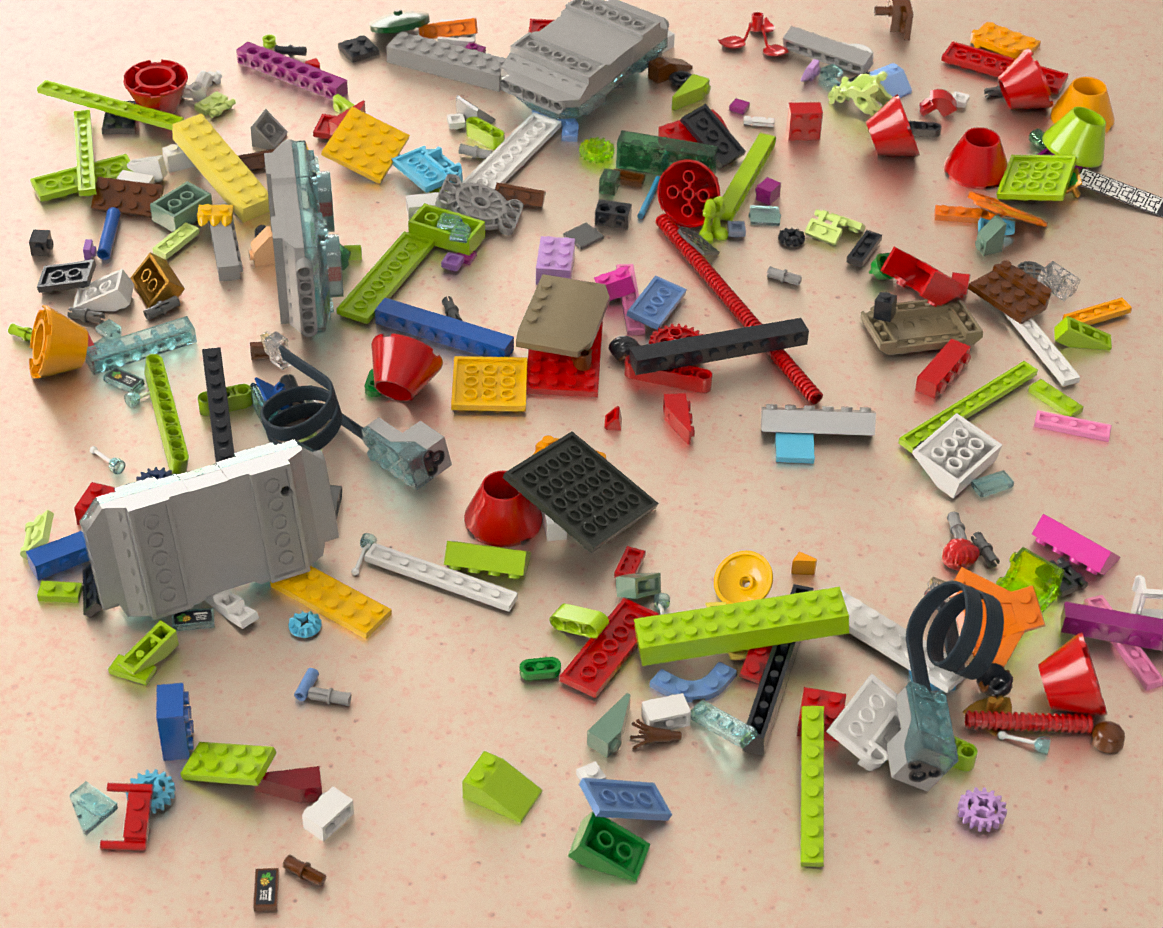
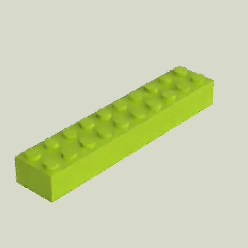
(741, 626)

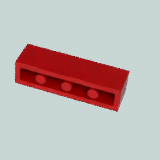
(943, 368)

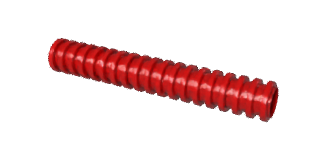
(1029, 721)

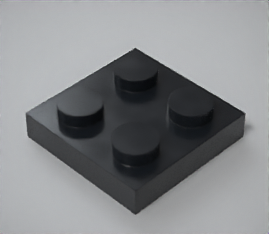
(358, 48)

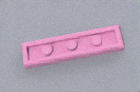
(1072, 426)

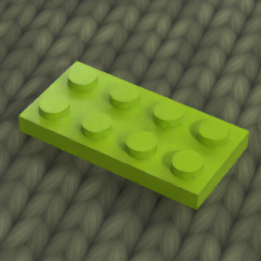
(228, 763)

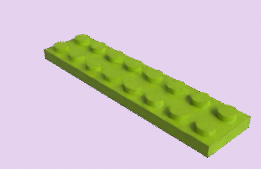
(385, 277)

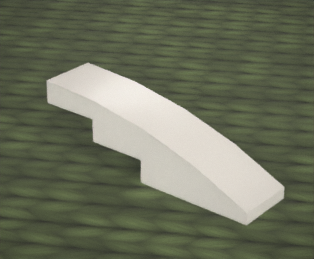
(232, 608)

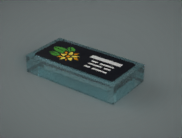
(123, 380)
(193, 619)

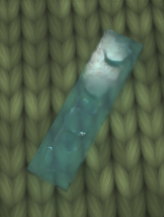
(723, 724)

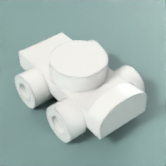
(216, 77)

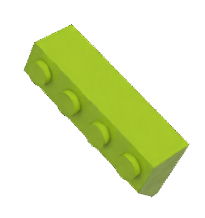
(486, 558)

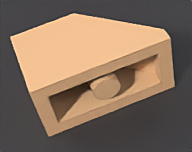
(262, 248)

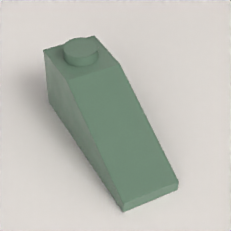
(608, 731)

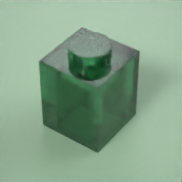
(609, 182)

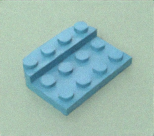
(427, 167)

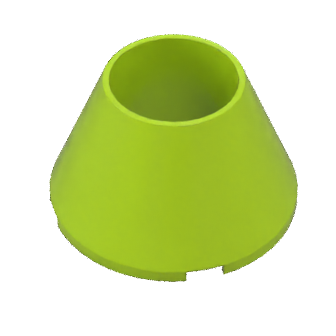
(1079, 135)

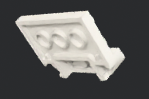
(868, 723)

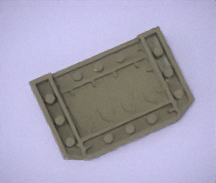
(563, 316)
(923, 327)

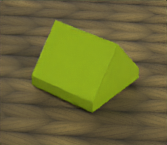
(356, 252)

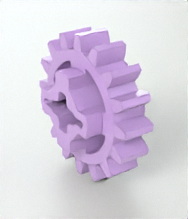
(982, 809)

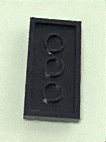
(710, 130)

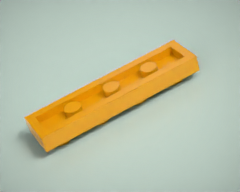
(1101, 311)

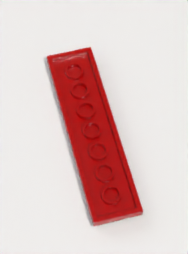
(994, 64)

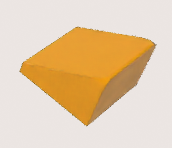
(803, 564)

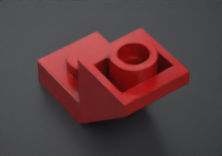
(962, 278)

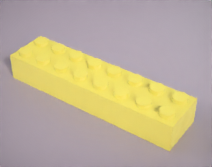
(221, 167)

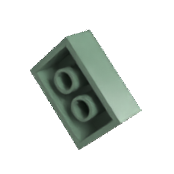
(179, 206)

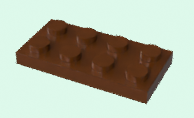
(128, 196)

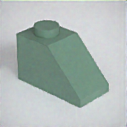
(991, 236)
(638, 585)

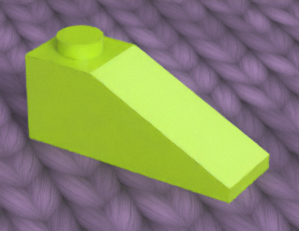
(691, 91)
(1080, 335)
(150, 649)

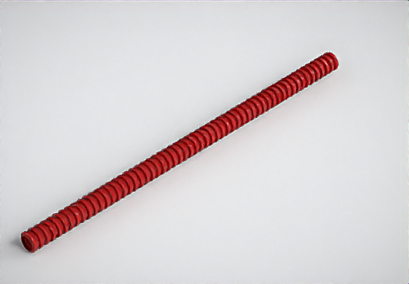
(737, 307)

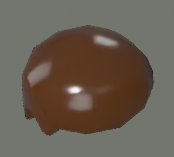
(1108, 737)

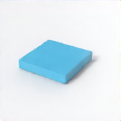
(794, 447)

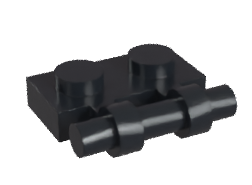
(1070, 579)

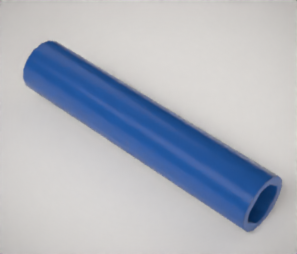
(108, 233)

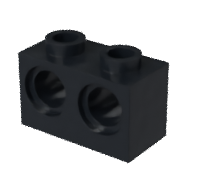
(613, 214)

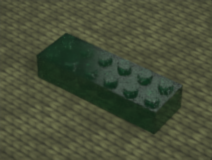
(656, 153)

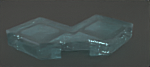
(828, 75)
(460, 231)
(108, 330)

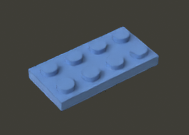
(656, 302)
(625, 799)

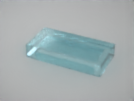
(992, 483)

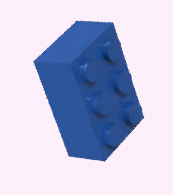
(174, 721)

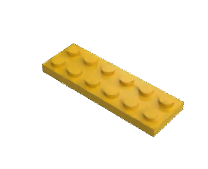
(335, 601)

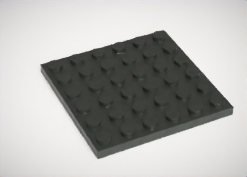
(580, 491)

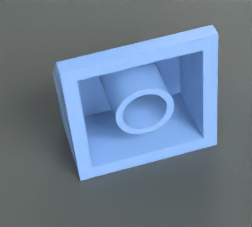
(896, 80)

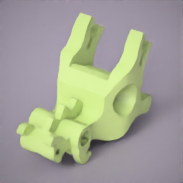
(863, 90)

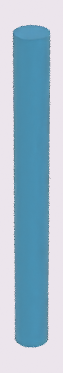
(649, 197)

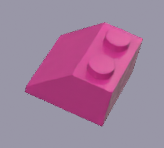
(617, 282)

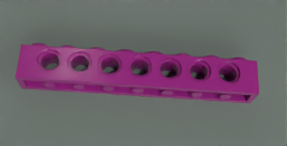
(291, 70)

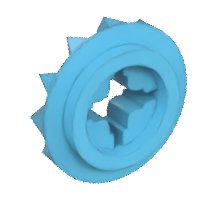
(309, 629)

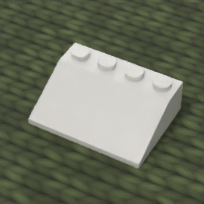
(956, 454)

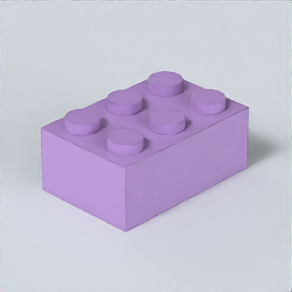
(555, 257)

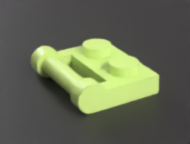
(37, 532)

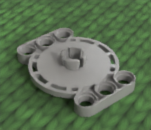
(494, 207)

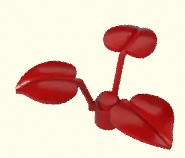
(757, 24)

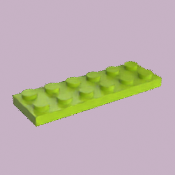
(66, 182)

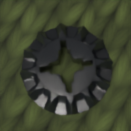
(679, 78)
(796, 237)

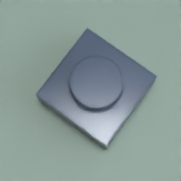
(736, 228)

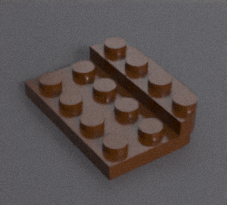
(1012, 291)

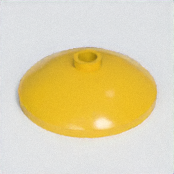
(737, 571)

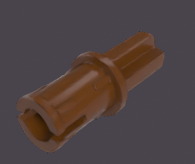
(304, 870)

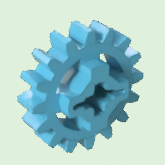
(159, 797)

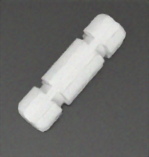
(759, 121)

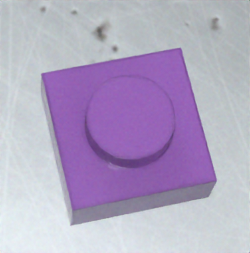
(89, 250)
(452, 261)

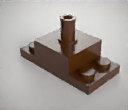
(898, 15)

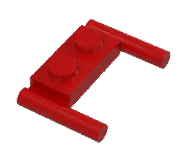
(136, 817)

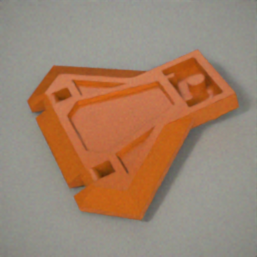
(997, 207)
(1019, 608)

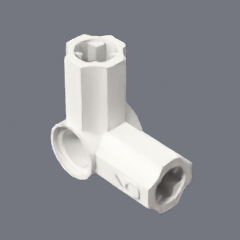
(198, 88)

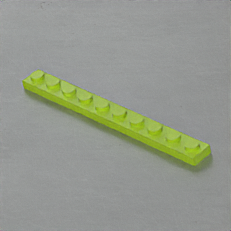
(108, 104)
(84, 153)
(972, 403)

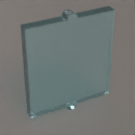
(764, 215)

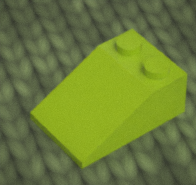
(500, 787)

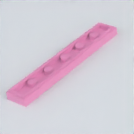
(632, 327)
(1132, 655)

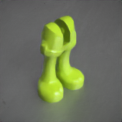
(713, 209)

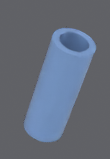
(306, 683)

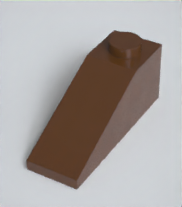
(663, 67)

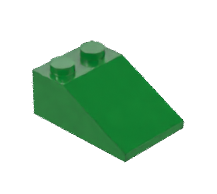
(608, 848)

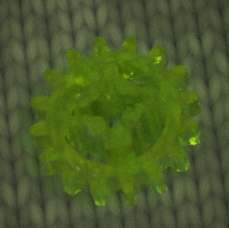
(596, 150)

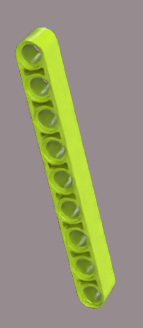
(747, 174)
(166, 414)

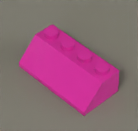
(1075, 545)

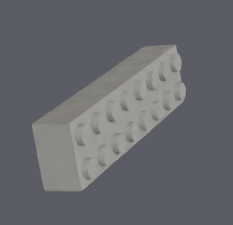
(445, 60)

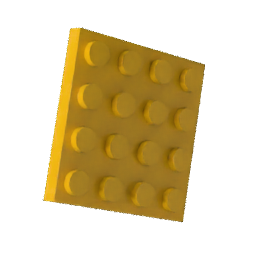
(365, 145)
(489, 383)

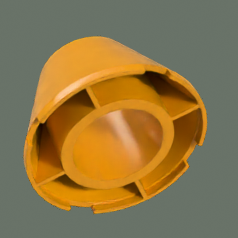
(1086, 93)
(56, 344)

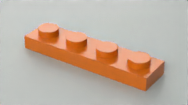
(449, 28)
(961, 214)

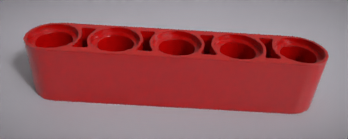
(684, 378)

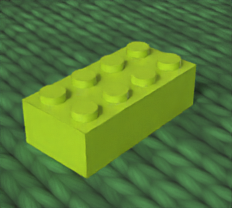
(425, 224)

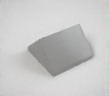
(471, 110)
(267, 131)

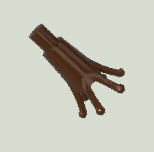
(652, 734)

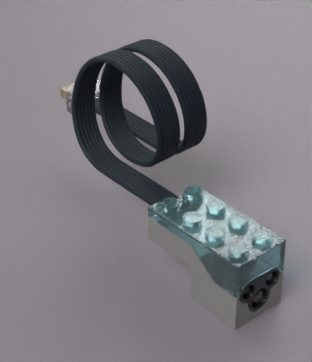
(411, 455)
(926, 741)

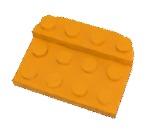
(1003, 40)

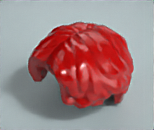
(960, 554)

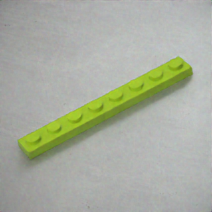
(812, 787)

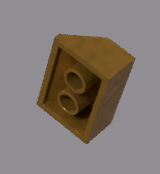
(156, 280)

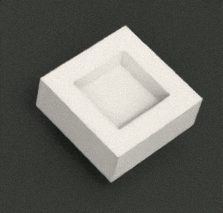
(961, 99)
(456, 121)
(590, 771)

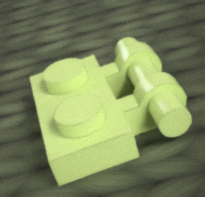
(214, 104)
(825, 232)

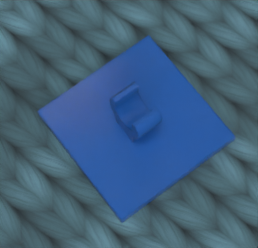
(268, 390)

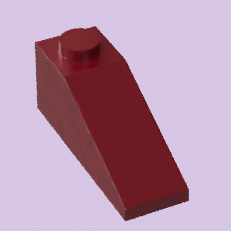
(296, 785)

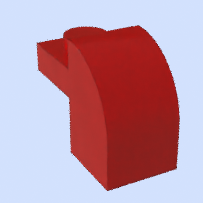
(939, 100)

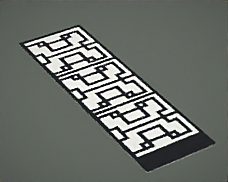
(1122, 191)

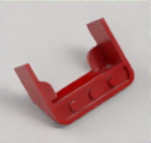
(922, 277)

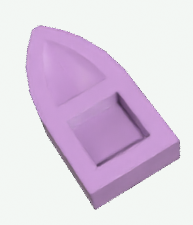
(811, 71)

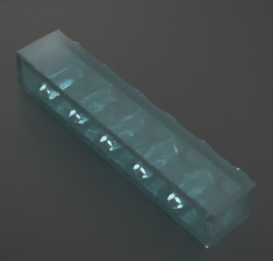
(140, 344)

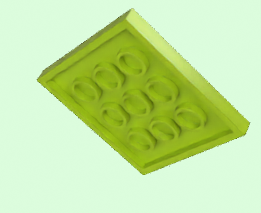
(1037, 177)

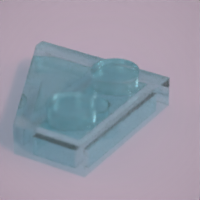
(91, 806)

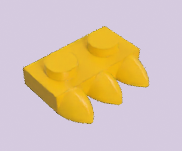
(215, 214)

